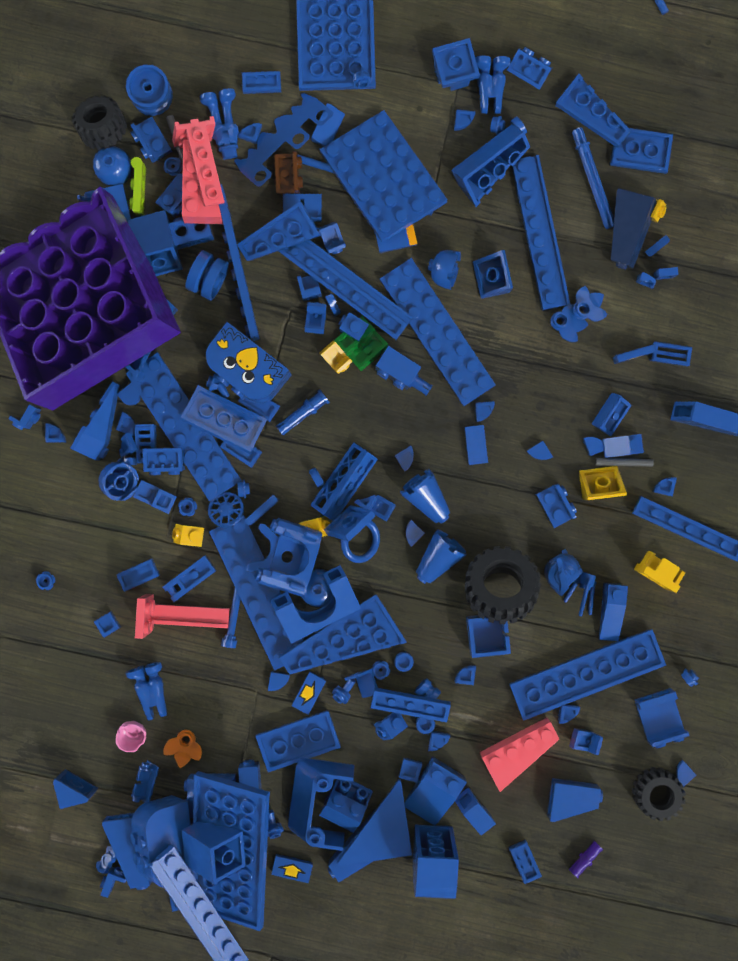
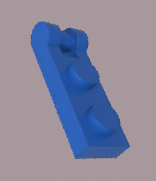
(190, 578)

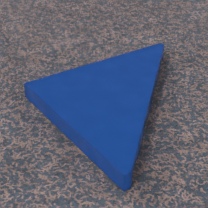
(383, 834)

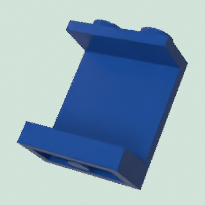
(661, 718)

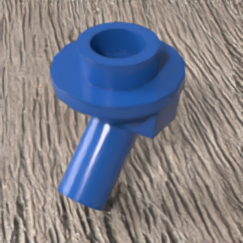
(214, 383)
(341, 694)
(274, 829)

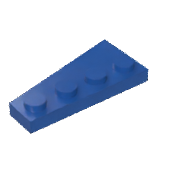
(591, 111)
(282, 232)

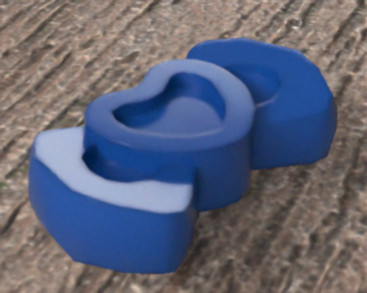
(106, 861)

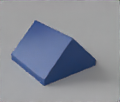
(493, 275)
(72, 789)

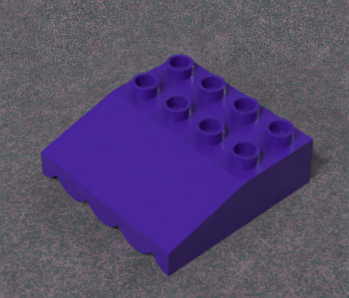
(79, 302)

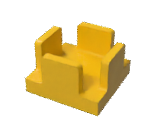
(660, 571)

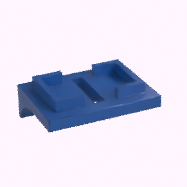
(312, 204)

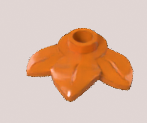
(183, 750)

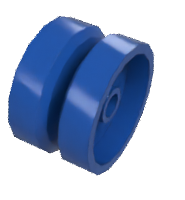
(149, 90)
(207, 275)

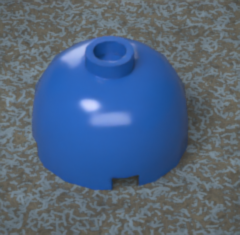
(112, 166)
(444, 268)
(118, 481)
(317, 591)

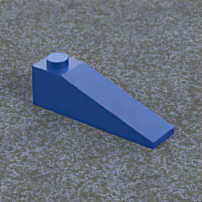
(95, 437)

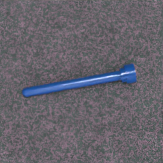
(229, 639)

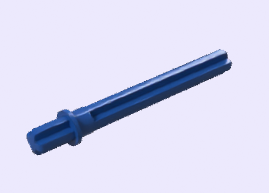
(593, 177)

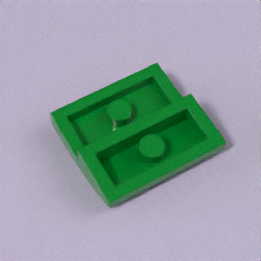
(365, 350)

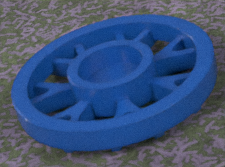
(226, 509)

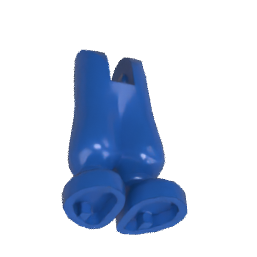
(491, 85)
(149, 692)

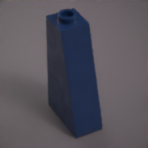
(630, 226)

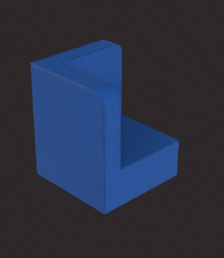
(309, 288)

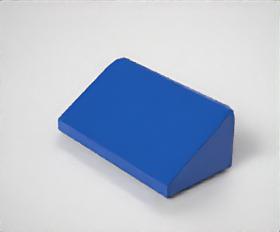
(326, 133)
(611, 414)

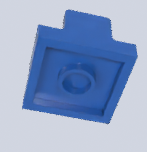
(455, 64)

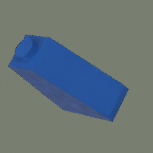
(572, 798)

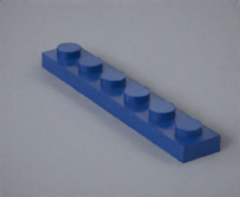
(686, 528)

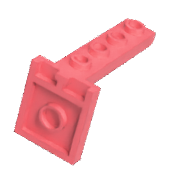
(199, 137)
(150, 613)

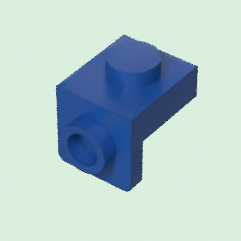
(332, 238)
(315, 318)
(353, 326)
(29, 417)
(390, 726)
(586, 741)
(109, 881)

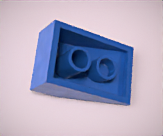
(435, 791)

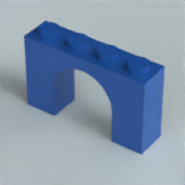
(301, 624)

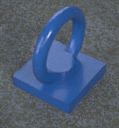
(348, 525)

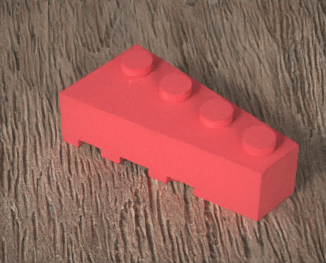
(192, 203)
(516, 753)

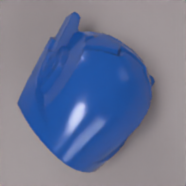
(562, 571)

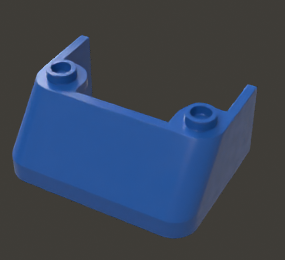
(314, 776)

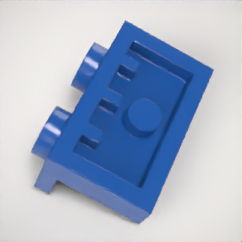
(529, 67)
(151, 139)
(172, 197)
(163, 460)
(556, 505)

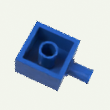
(401, 371)

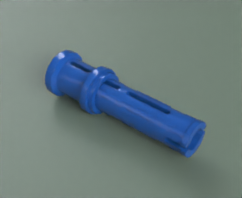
(310, 407)

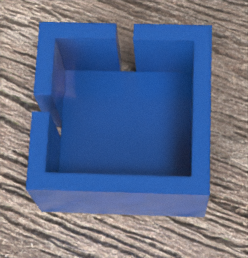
(487, 637)

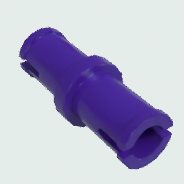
(585, 859)

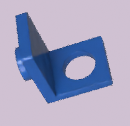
(365, 682)

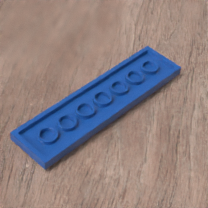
(437, 332)
(200, 450)
(238, 549)
(587, 674)

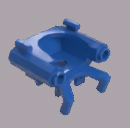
(303, 545)

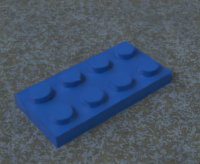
(223, 419)
(298, 741)

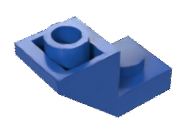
(474, 811)

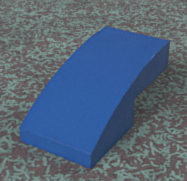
(155, 496)

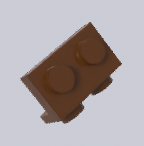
(287, 173)

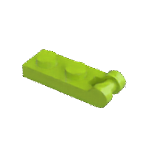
(138, 186)

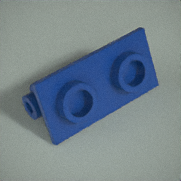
(147, 775)

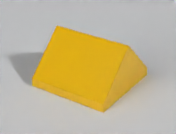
(601, 483)

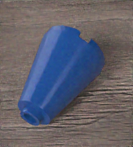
(427, 496)
(439, 557)

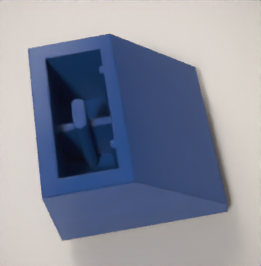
(346, 804)

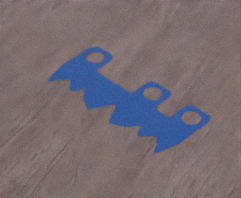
(287, 127)

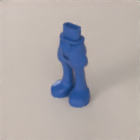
(226, 133)

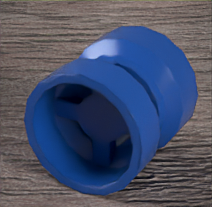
(427, 690)

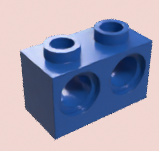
(192, 236)

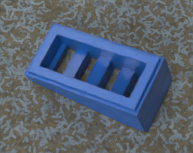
(144, 427)

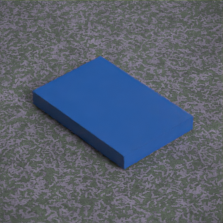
(643, 151)

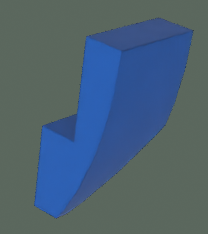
(379, 506)

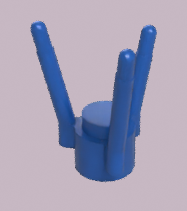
(588, 583)

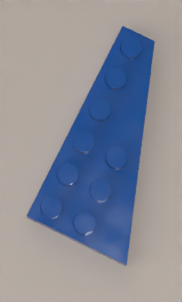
(348, 637)

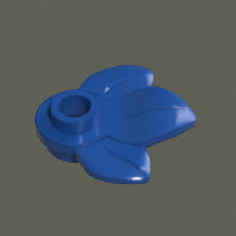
(590, 304)
(570, 324)

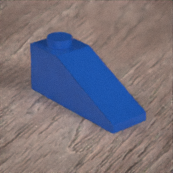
(612, 611)

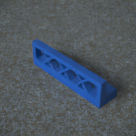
(346, 484)
(410, 704)

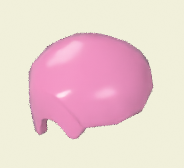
(130, 736)

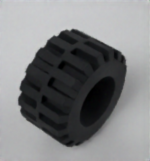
(99, 122)
(669, 804)

